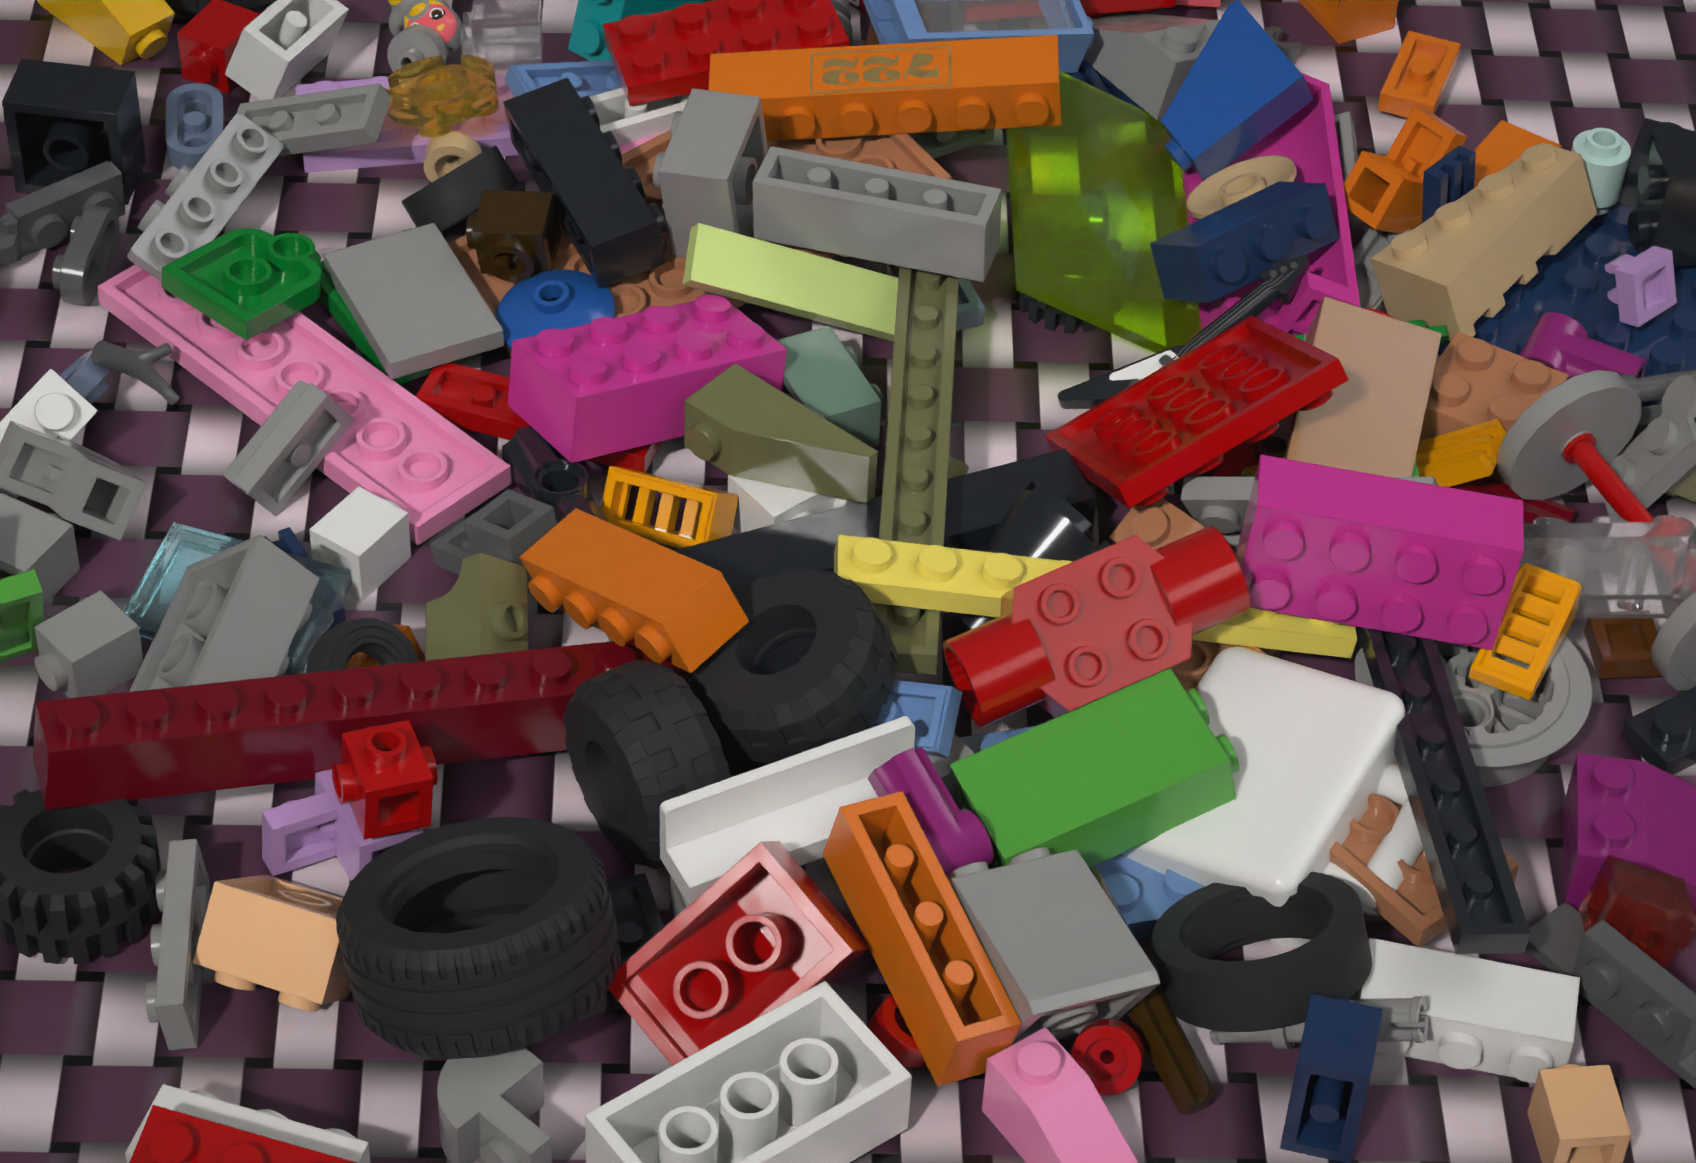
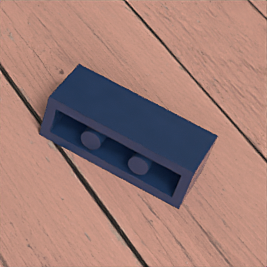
(1244, 240)

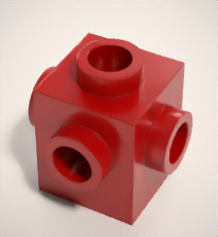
(389, 765)

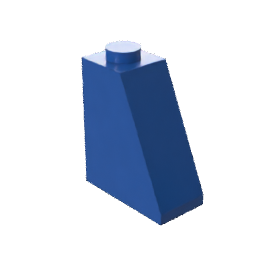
(1232, 95)

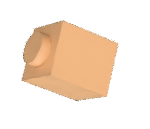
(1578, 1115)

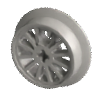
(1506, 731)

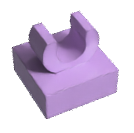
(1643, 285)

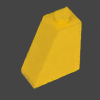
(117, 26)

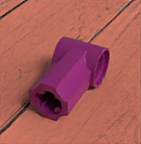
(1565, 346)
(953, 833)

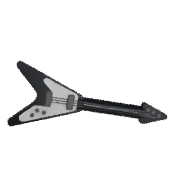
(1276, 283)

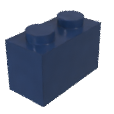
(1331, 1078)

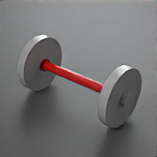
(1572, 439)

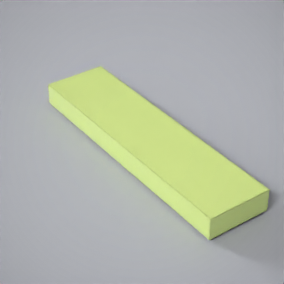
(791, 281)

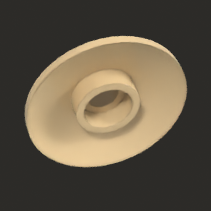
(1238, 182)

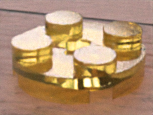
(440, 95)

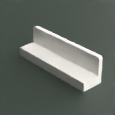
(780, 802)

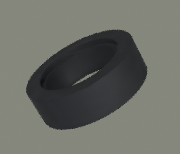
(1266, 990)

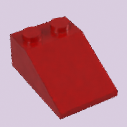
(735, 954)

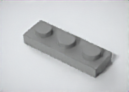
(322, 118)
(177, 991)

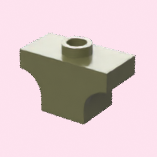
(481, 612)

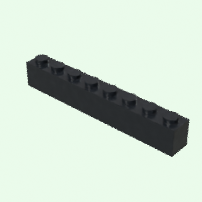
(973, 514)

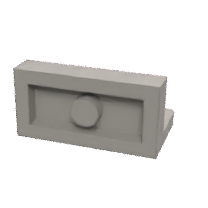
(288, 446)

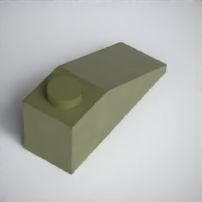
(774, 439)

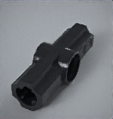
(548, 475)

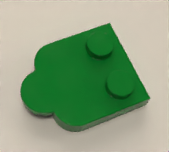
(248, 279)

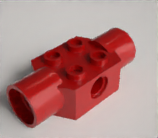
(1096, 625)

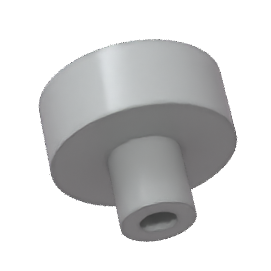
(415, 44)

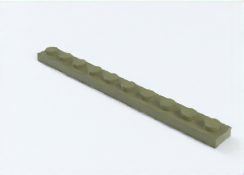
(919, 445)

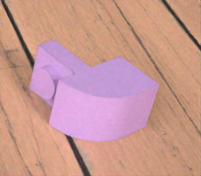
(318, 830)

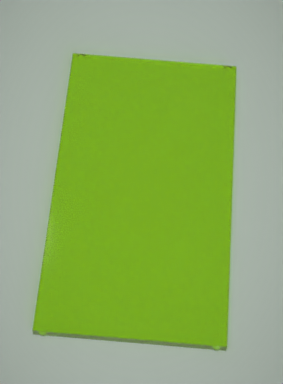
(1090, 207)

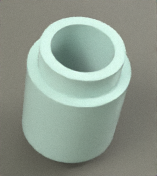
(1605, 162)

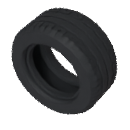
(479, 937)

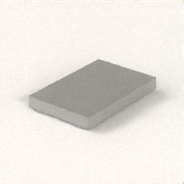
(413, 300)

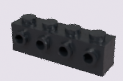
(592, 191)

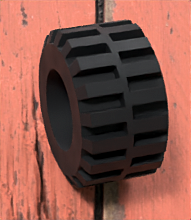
(81, 909)

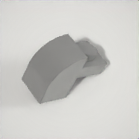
(69, 479)
(488, 1106)

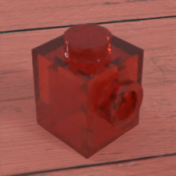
(1642, 906)

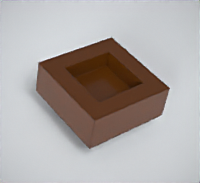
(1621, 646)

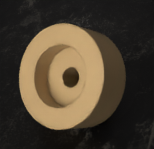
(448, 153)

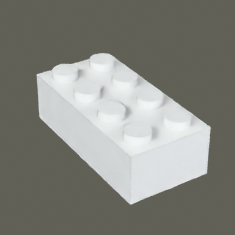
(776, 1091)

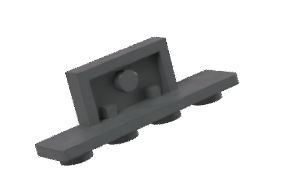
(1622, 985)

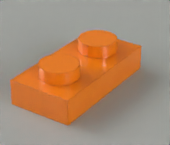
(1419, 74)

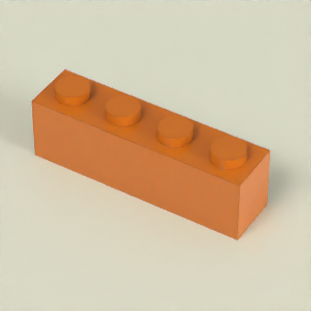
(633, 590)
(920, 937)

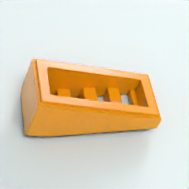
(706, 515)
(1540, 597)

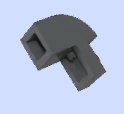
(498, 529)

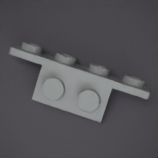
(205, 196)

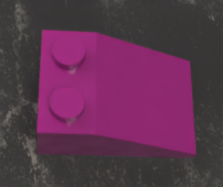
(1626, 813)

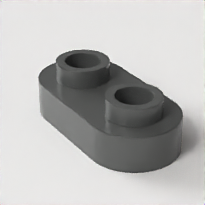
(87, 256)

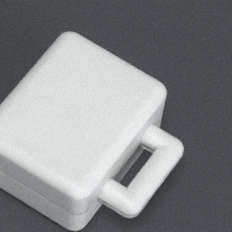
(1307, 764)

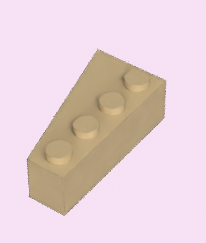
(1486, 241)

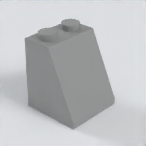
(1054, 941)

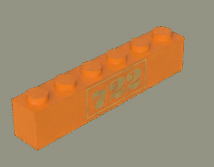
(898, 87)

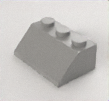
(230, 619)

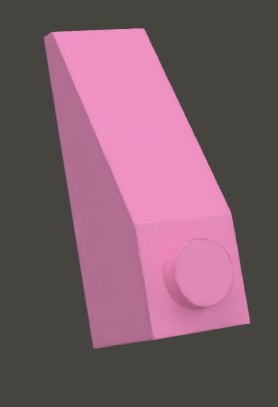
(1050, 1105)

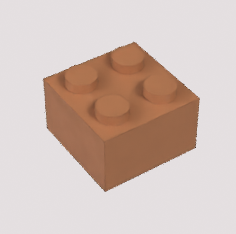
(1482, 384)

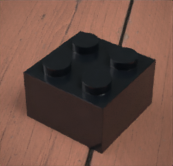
(70, 120)

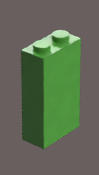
(1101, 774)

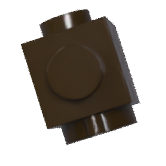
(514, 233)

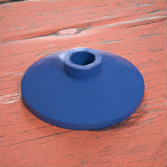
(552, 302)

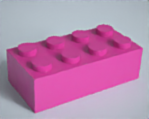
(628, 375)
(1380, 552)

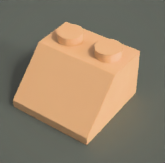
(275, 938)

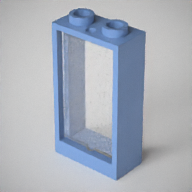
(983, 19)

